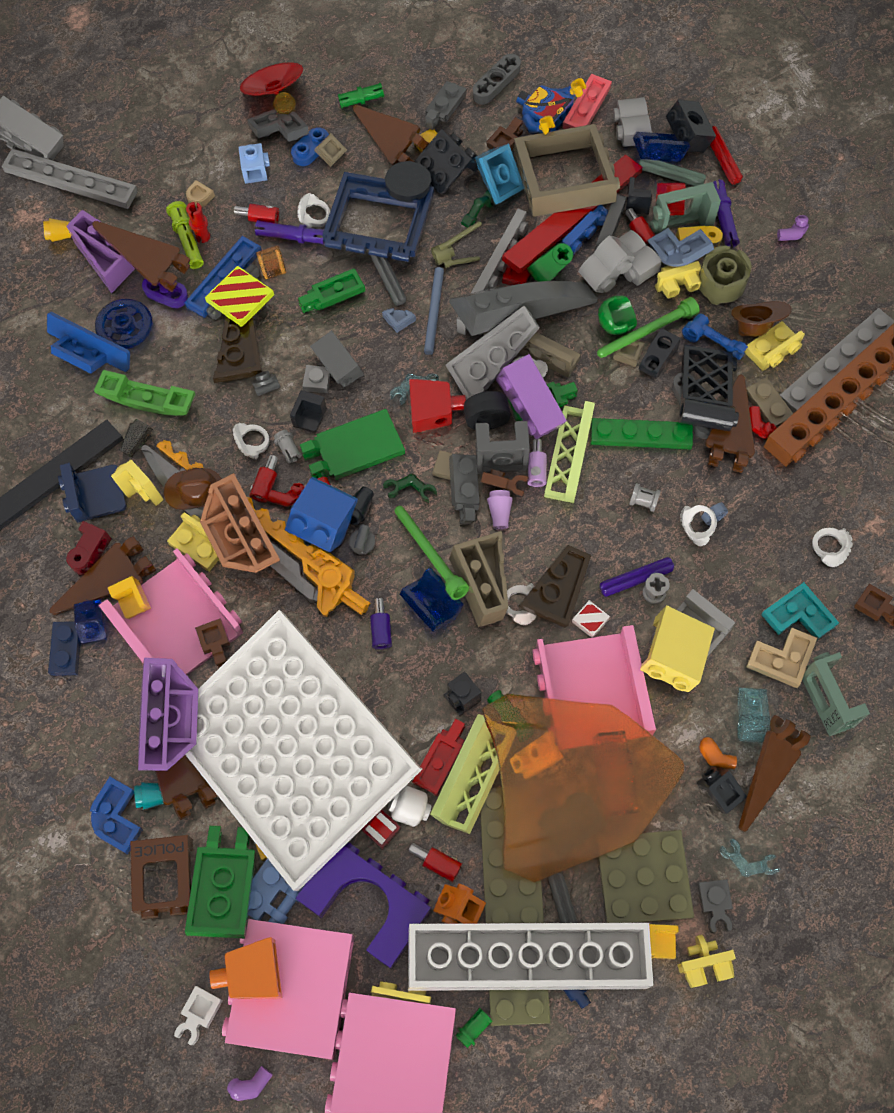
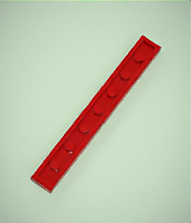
(561, 223)

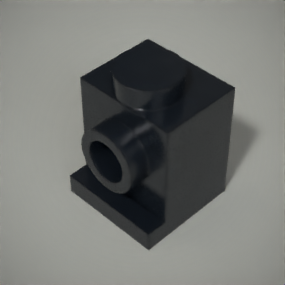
(462, 694)

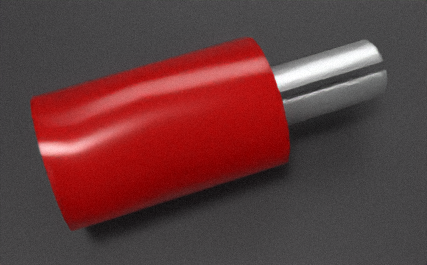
(259, 212)
(640, 226)
(264, 481)
(437, 862)

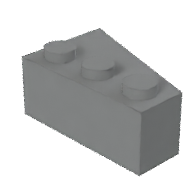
(28, 131)

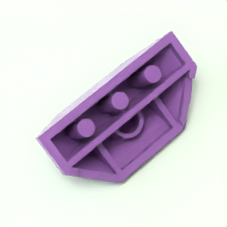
(166, 715)

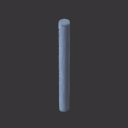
(433, 311)

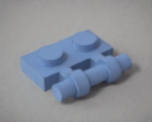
(265, 889)

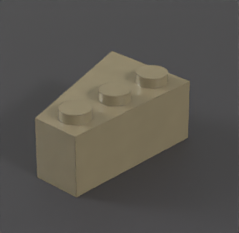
(482, 567)

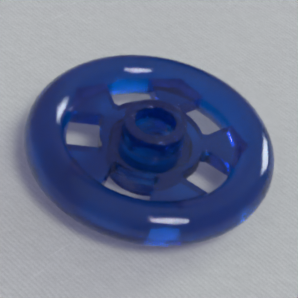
(118, 319)

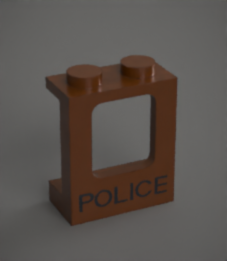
(160, 850)

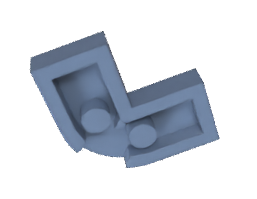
(682, 252)

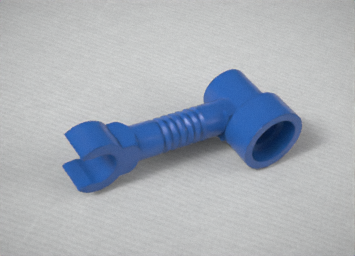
(698, 327)

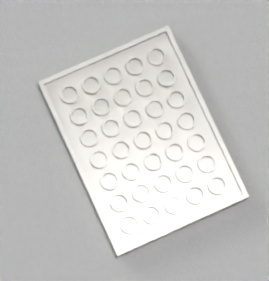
(294, 750)

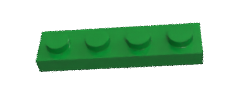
(641, 433)

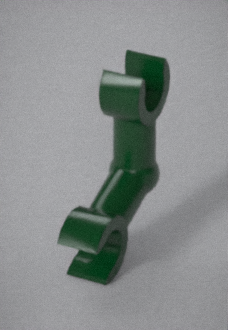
(471, 217)
(409, 480)

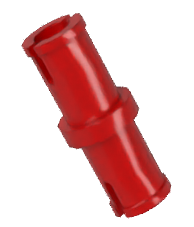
(198, 222)

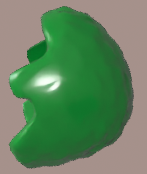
(617, 315)

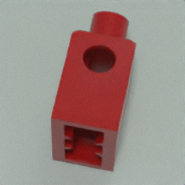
(432, 404)

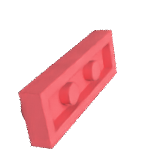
(588, 104)

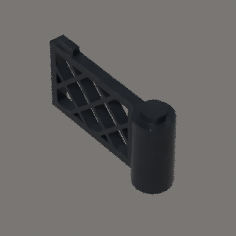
(706, 410)

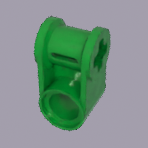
(549, 265)

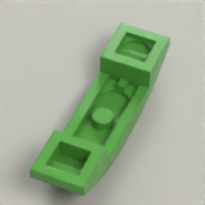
(144, 396)

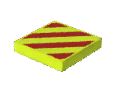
(239, 296)

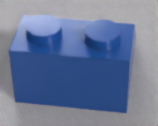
(321, 515)

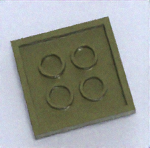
(646, 880)

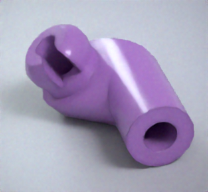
(796, 231)
(249, 1089)

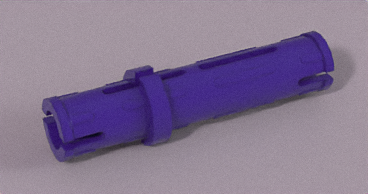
(725, 216)
(289, 232)

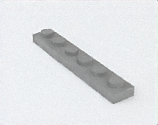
(70, 178)
(495, 265)
(836, 360)

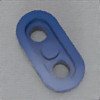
(308, 143)

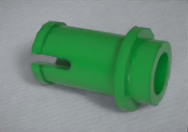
(473, 1028)

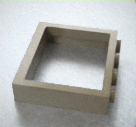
(567, 197)

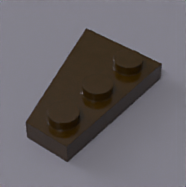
(238, 352)
(558, 588)

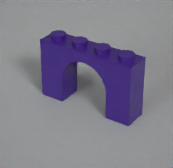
(350, 868)

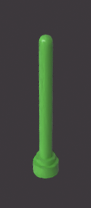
(687, 309)
(455, 585)

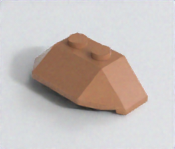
(236, 528)

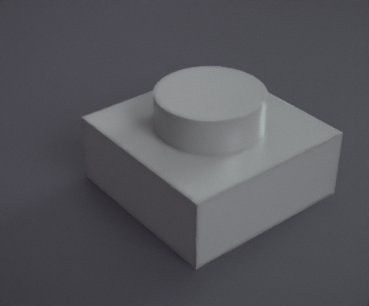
(316, 379)

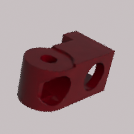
(88, 549)

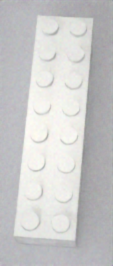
(529, 956)

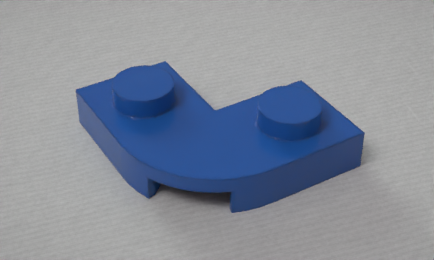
(106, 816)

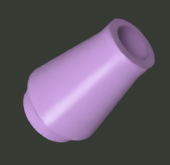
(500, 506)

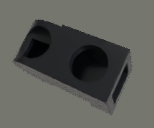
(659, 353)

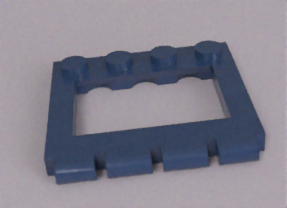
(374, 190)

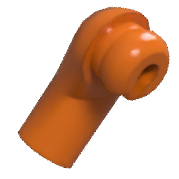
(714, 756)

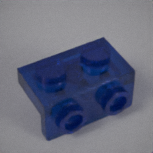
(660, 146)
(431, 601)

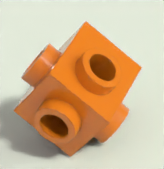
(459, 905)

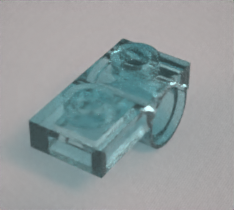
(753, 715)

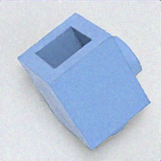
(253, 163)

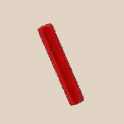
(725, 158)

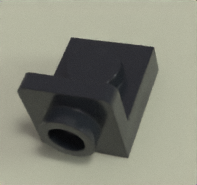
(722, 788)

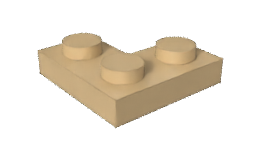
(785, 664)

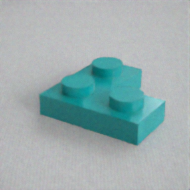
(800, 606)

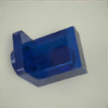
(89, 621)

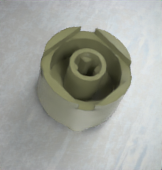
(724, 274)

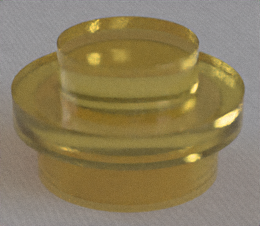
(284, 103)

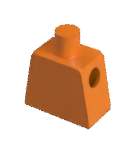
(250, 972)

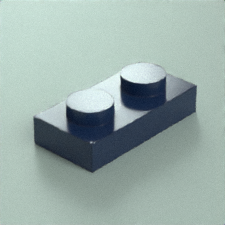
(64, 649)

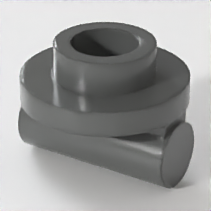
(265, 383)
(362, 540)

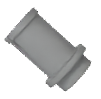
(284, 441)

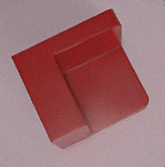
(675, 208)

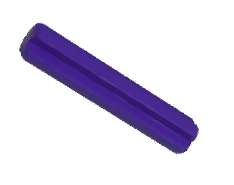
(635, 576)

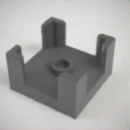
(502, 455)

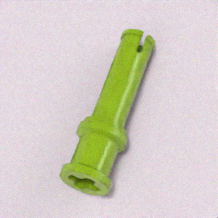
(181, 227)

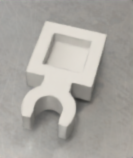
(199, 1011)

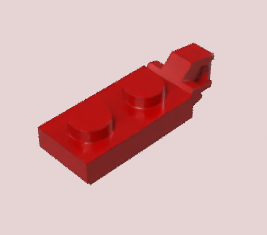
(440, 759)

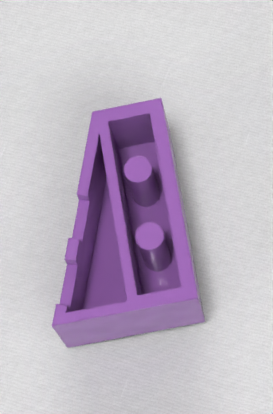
(103, 258)
(531, 397)

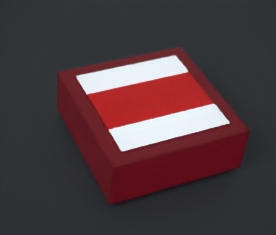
(381, 829)

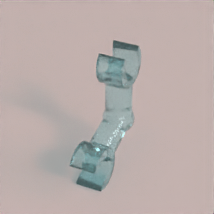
(405, 386)
(747, 869)

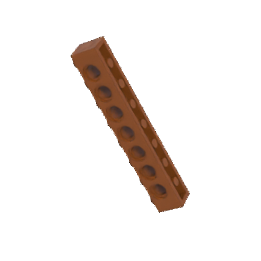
(786, 447)

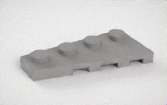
(483, 361)

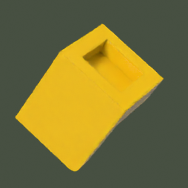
(130, 597)
(663, 941)

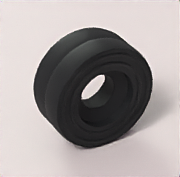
(487, 407)

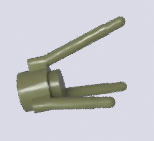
(443, 252)

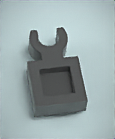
(716, 899)

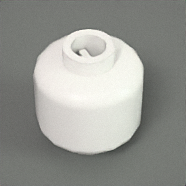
(410, 806)

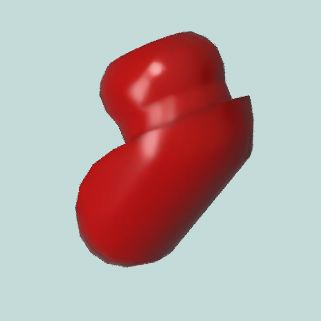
(758, 426)
(286, 499)

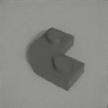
(290, 125)

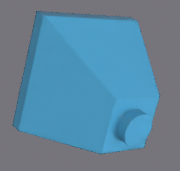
(500, 173)

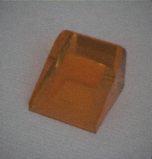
(271, 262)

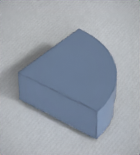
(398, 318)

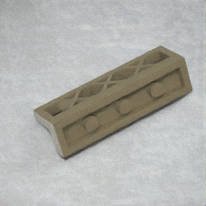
(552, 353)

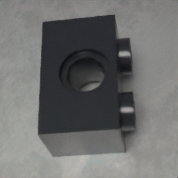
(691, 125)

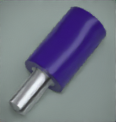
(380, 627)

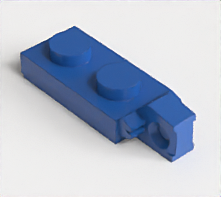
(586, 228)

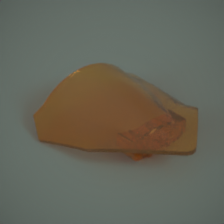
(574, 780)

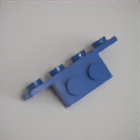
(84, 347)

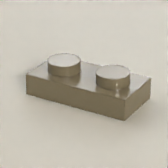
(770, 402)

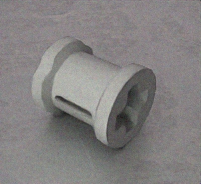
(644, 497)
(649, 592)

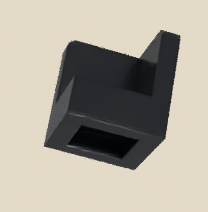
(638, 199)
(308, 411)

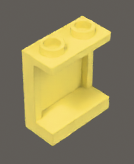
(678, 649)

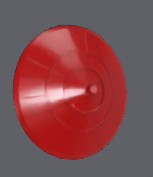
(271, 79)

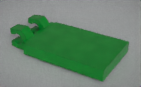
(353, 446)
(221, 887)

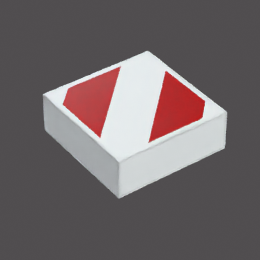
(590, 619)

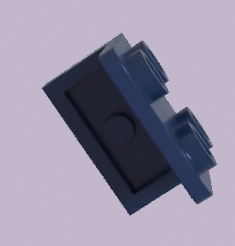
(90, 492)

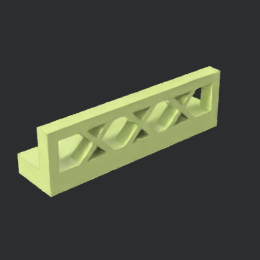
(579, 451)
(465, 774)

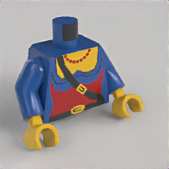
(548, 106)

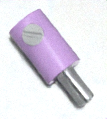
(537, 465)

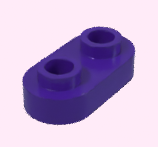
(165, 296)

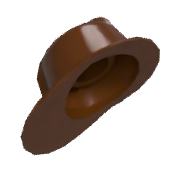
(759, 317)
(189, 488)

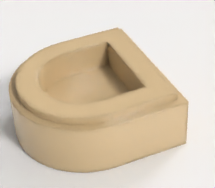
(199, 193)

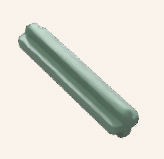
(673, 172)

